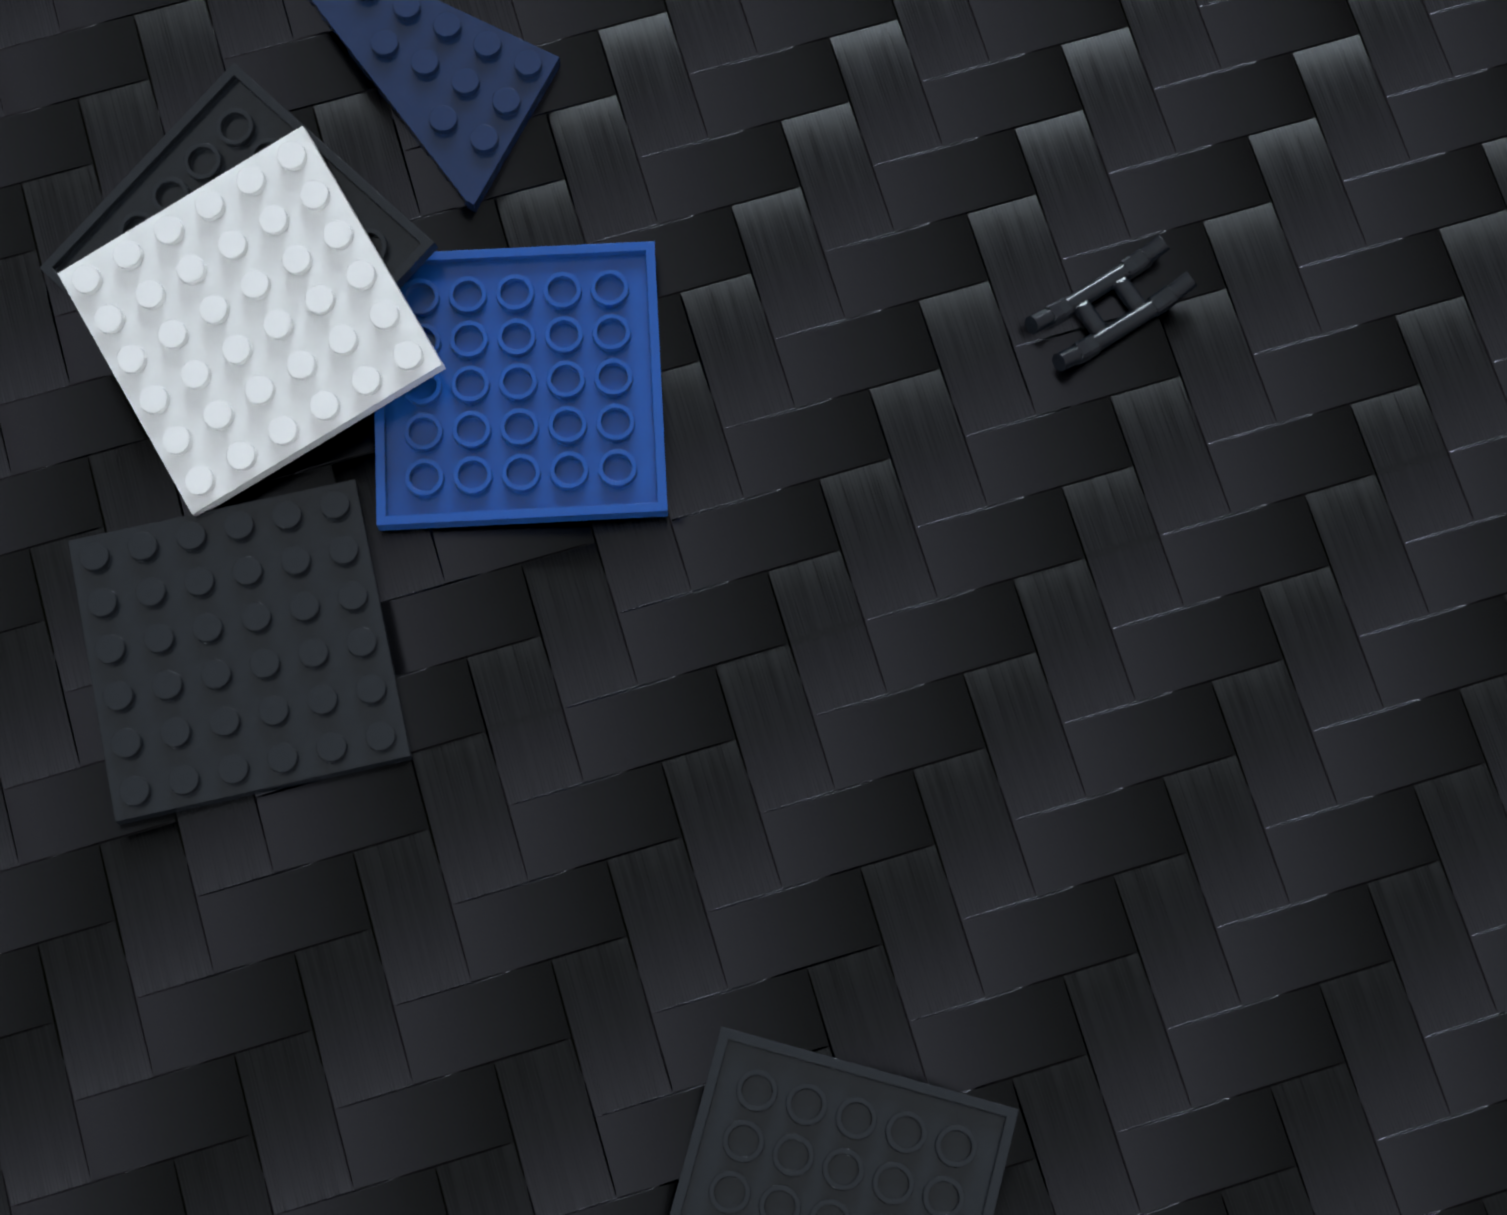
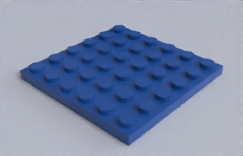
(542, 392)

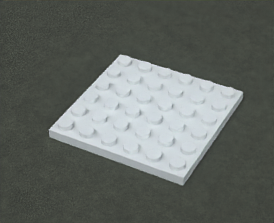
(250, 322)

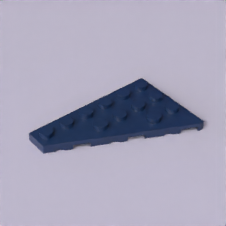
(449, 79)

